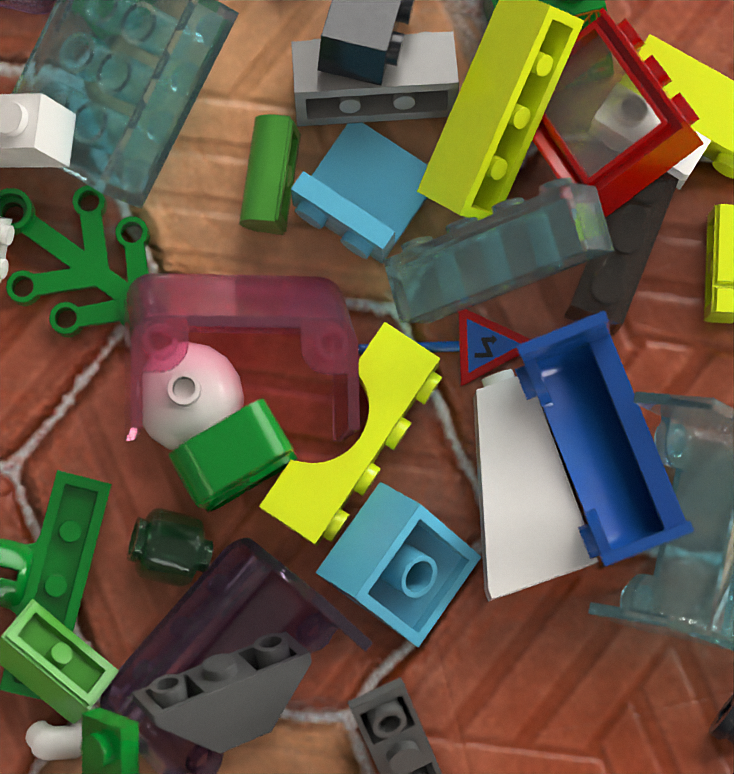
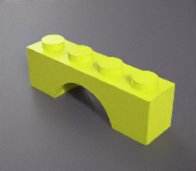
(312, 495)

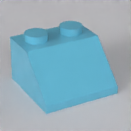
(399, 563)

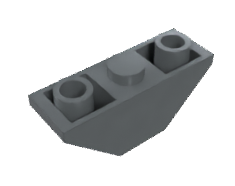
(228, 695)
(393, 731)

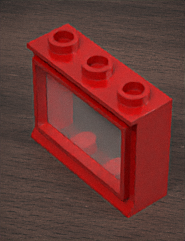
(613, 117)

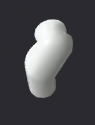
(55, 742)

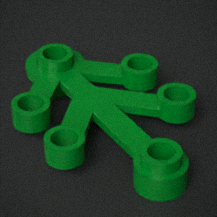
(87, 267)

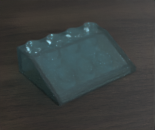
(128, 79)

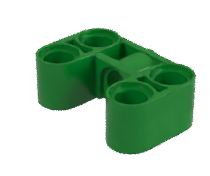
(232, 456)

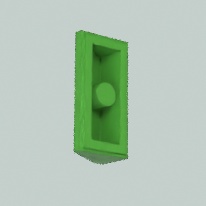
(54, 662)

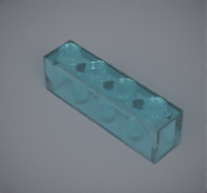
(499, 252)

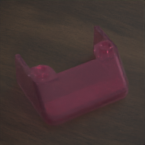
(169, 306)

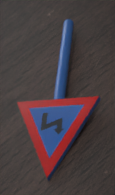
(481, 345)

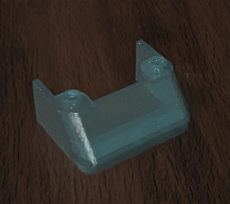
(693, 574)

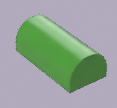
(270, 174)

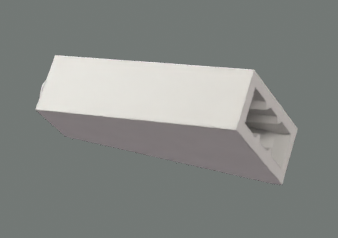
(523, 492)

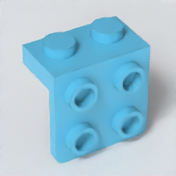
(362, 191)

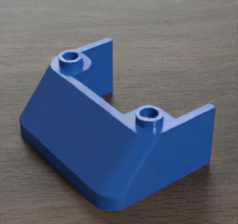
(602, 439)

